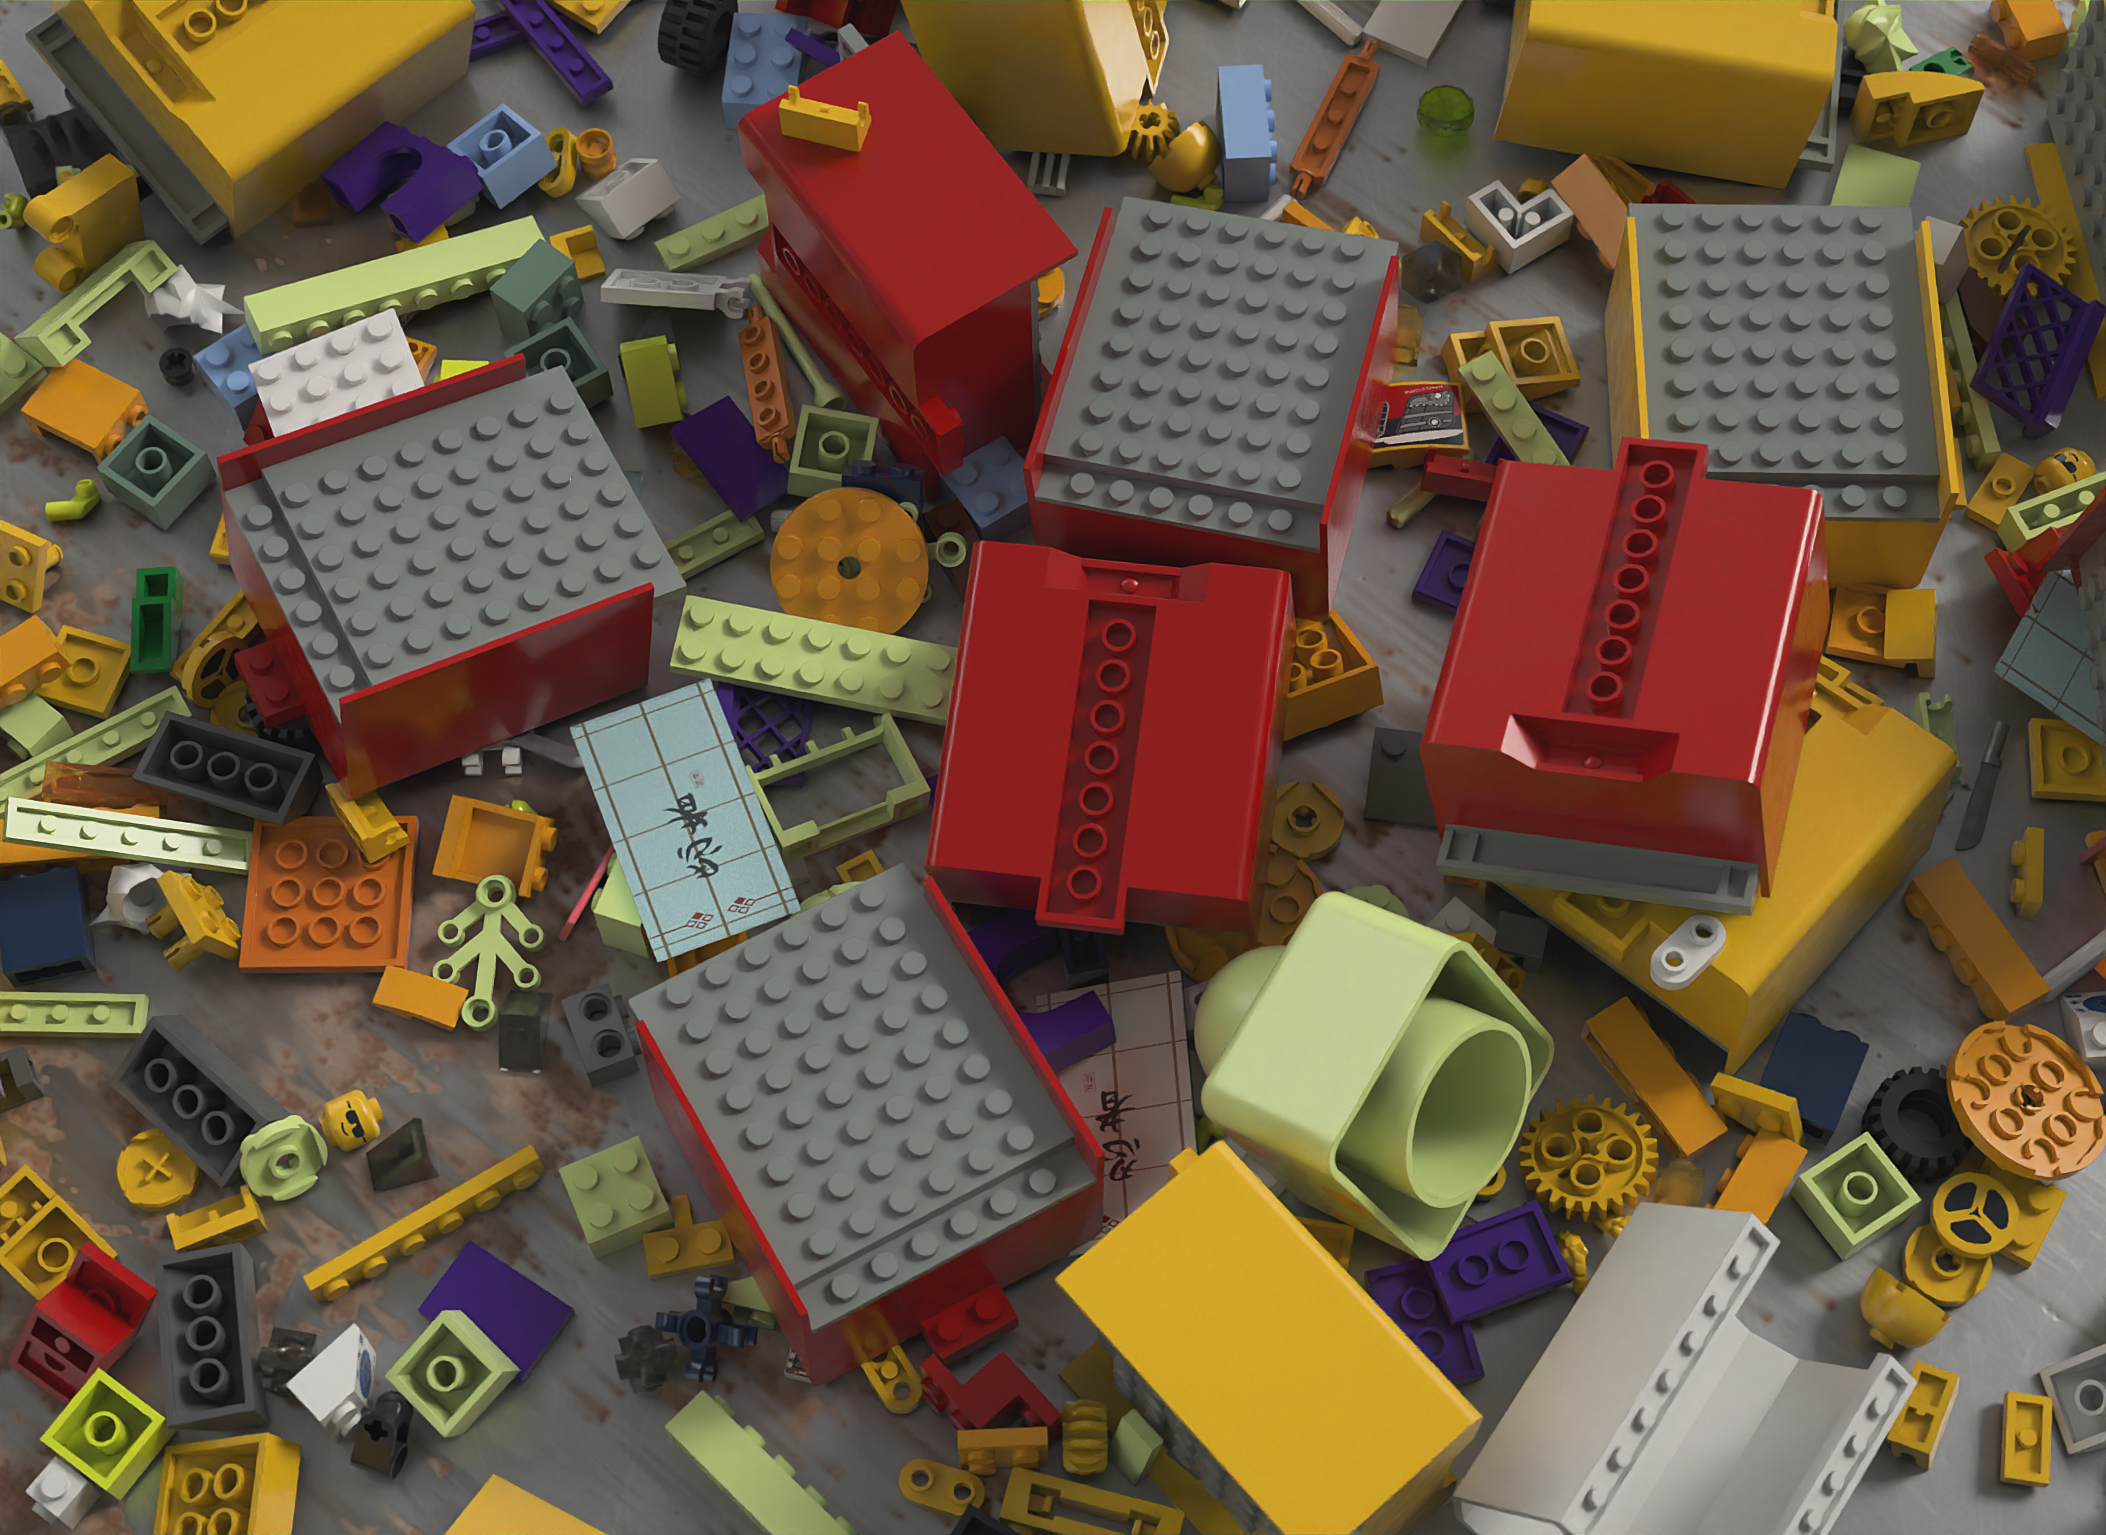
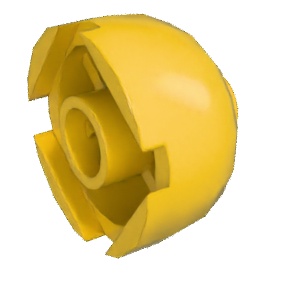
(1189, 160)
(1899, 1312)

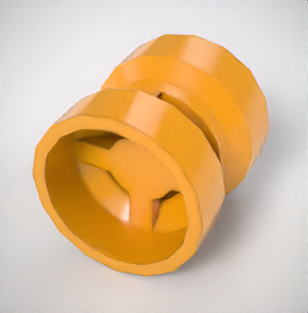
(596, 153)

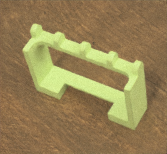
(57, 334)
(899, 804)

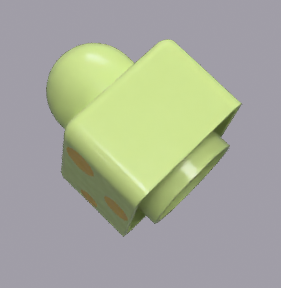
(1371, 1069)

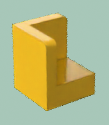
(582, 248)

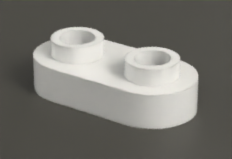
(1690, 949)

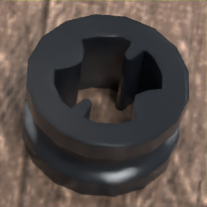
(181, 377)

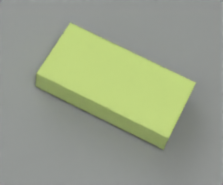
(1134, 1447)

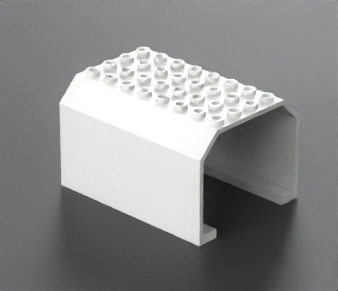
(1673, 1412)

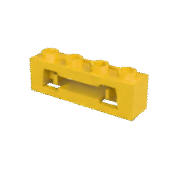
(1082, 1498)

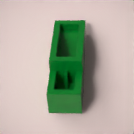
(156, 619)

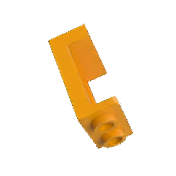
(85, 408)
(495, 840)

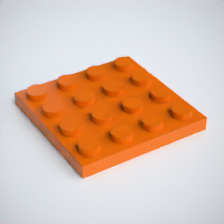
(322, 903)

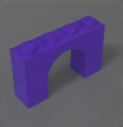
(391, 153)
(1061, 1033)

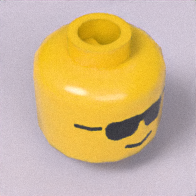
(2062, 470)
(351, 1120)

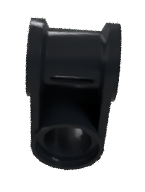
(384, 1436)

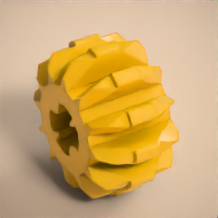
(1152, 131)
(1084, 1437)

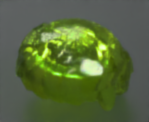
(1445, 110)

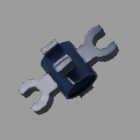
(719, 1324)

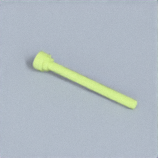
(826, 393)

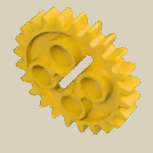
(1995, 232)
(1588, 1157)

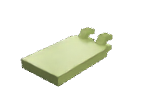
(1874, 179)

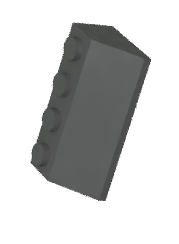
(229, 769)
(1397, 781)
(195, 1095)
(209, 1339)

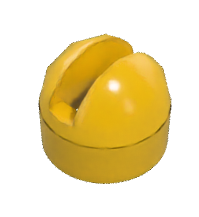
(1530, 188)

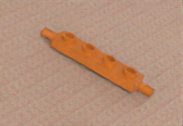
(1334, 119)
(767, 384)

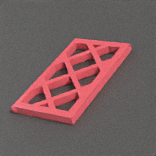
(586, 895)

